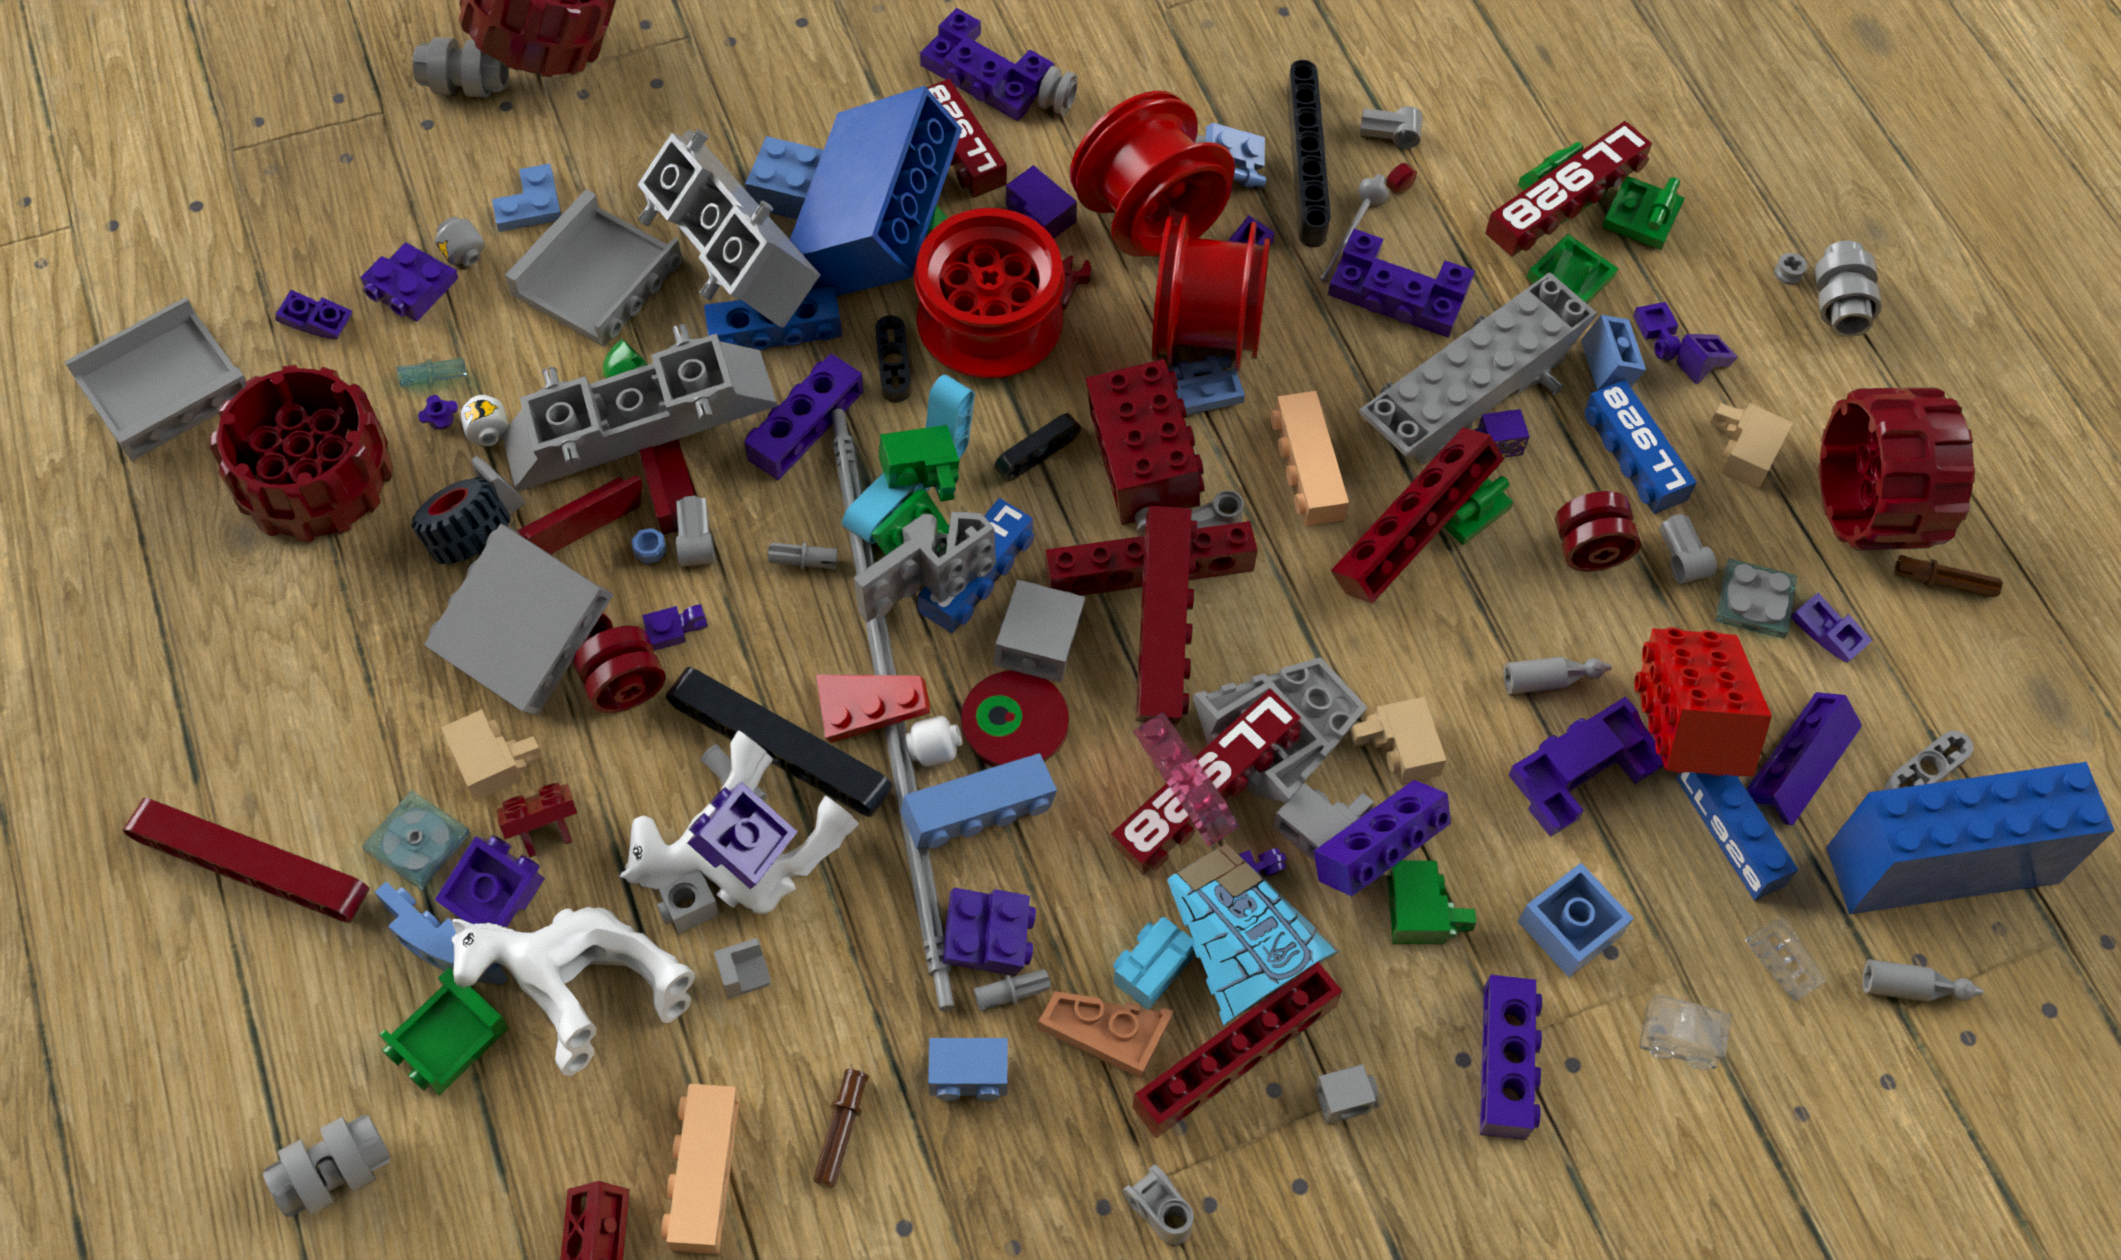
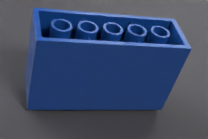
(876, 191)
(1968, 837)

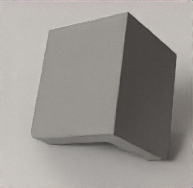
(742, 968)

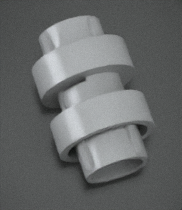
(447, 67)
(1848, 288)
(302, 1184)

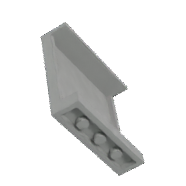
(592, 270)
(157, 378)
(518, 620)

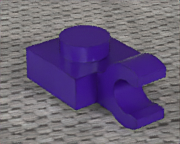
(668, 626)

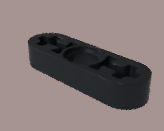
(888, 370)
(1037, 447)

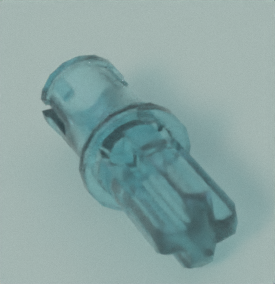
(430, 372)

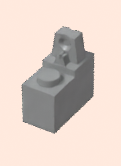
(1311, 820)

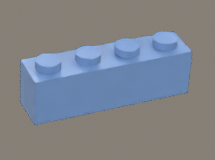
(978, 801)

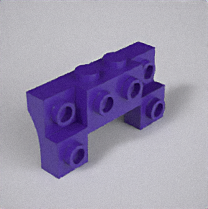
(980, 70)
(1397, 290)
(1578, 756)

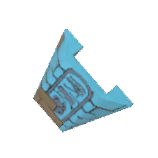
(1243, 930)

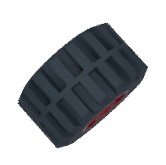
(459, 520)

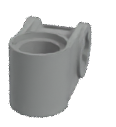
(1155, 1200)

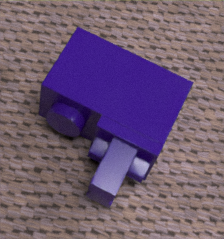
(1042, 201)

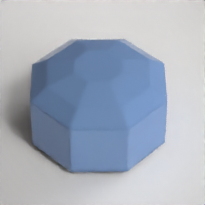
(649, 546)

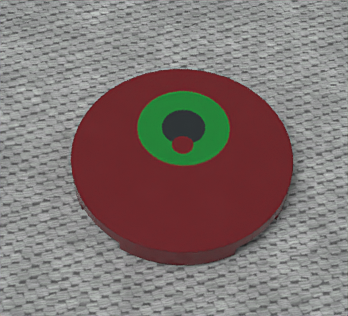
(1014, 718)

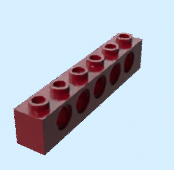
(1417, 515)
(1119, 562)
(1236, 1049)

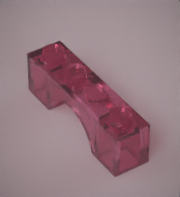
(1186, 779)

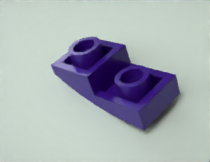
(313, 317)

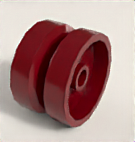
(1597, 531)
(619, 669)

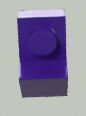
(1702, 353)

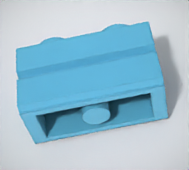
(1153, 962)

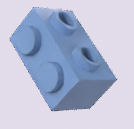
(1612, 352)
(968, 1068)

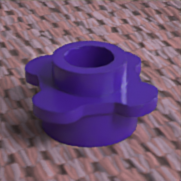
(441, 419)

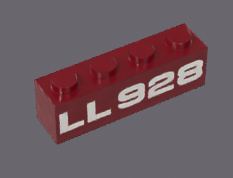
(975, 159)

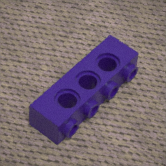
(778, 455)
(1382, 837)
(1497, 1113)

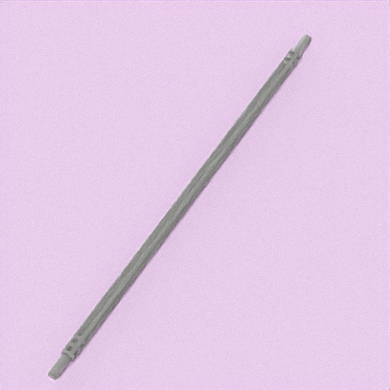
(900, 758)

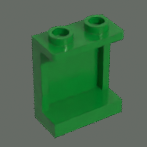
(444, 1035)

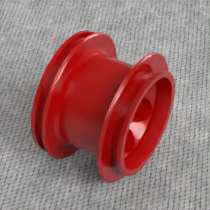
(1147, 167)
(989, 293)
(1208, 293)

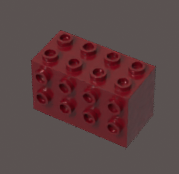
(1145, 439)

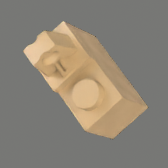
(1753, 442)
(1407, 737)
(485, 757)

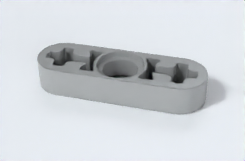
(1934, 754)

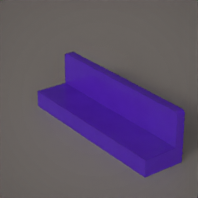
(1806, 755)

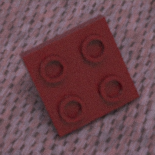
(522, 814)

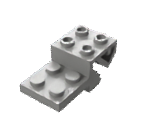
(916, 562)

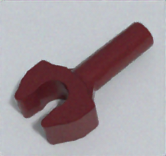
(1073, 278)

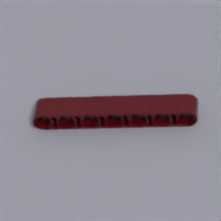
(246, 860)

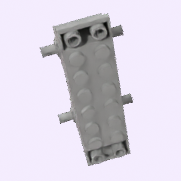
(728, 227)
(1481, 368)
(677, 395)

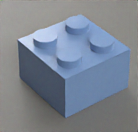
(783, 175)
(1575, 920)

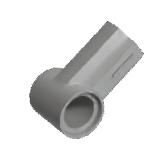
(1401, 126)
(1212, 514)
(694, 540)
(1689, 558)

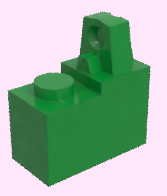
(921, 457)
(1419, 906)

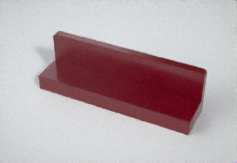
(667, 481)
(584, 514)

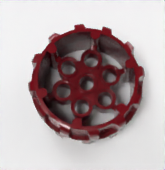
(538, 34)
(297, 441)
(1896, 468)

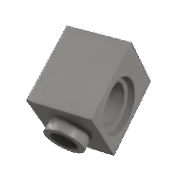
(689, 887)
(1346, 1093)

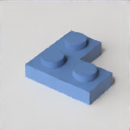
(534, 206)

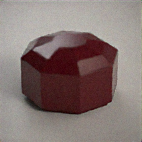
(1401, 178)

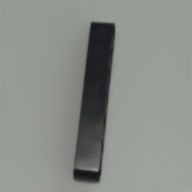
(1308, 153)
(789, 745)

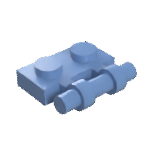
(1246, 150)
(1210, 390)

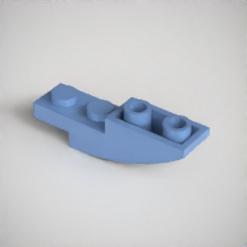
(424, 934)

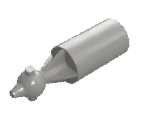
(1549, 673)
(1913, 982)

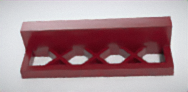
(600, 1225)

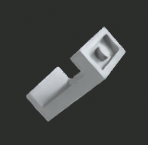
(1038, 631)

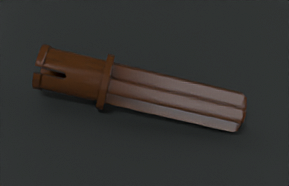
(1932, 572)
(840, 1127)

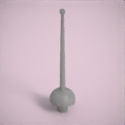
(1373, 193)

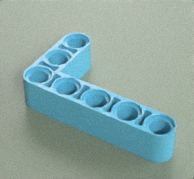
(948, 405)

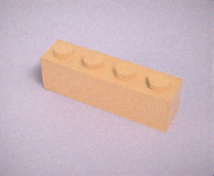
(1310, 458)
(702, 1169)

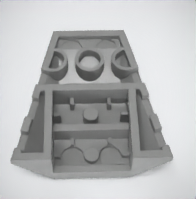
(1314, 693)

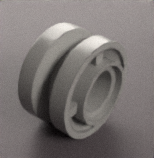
(1057, 90)

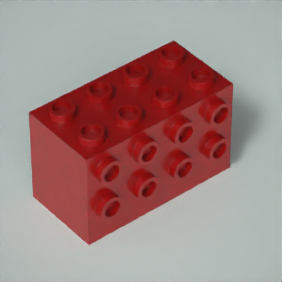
(1702, 702)

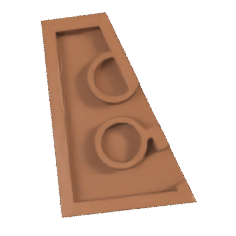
(1108, 1031)

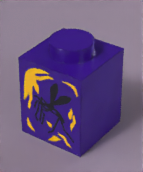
(1507, 431)

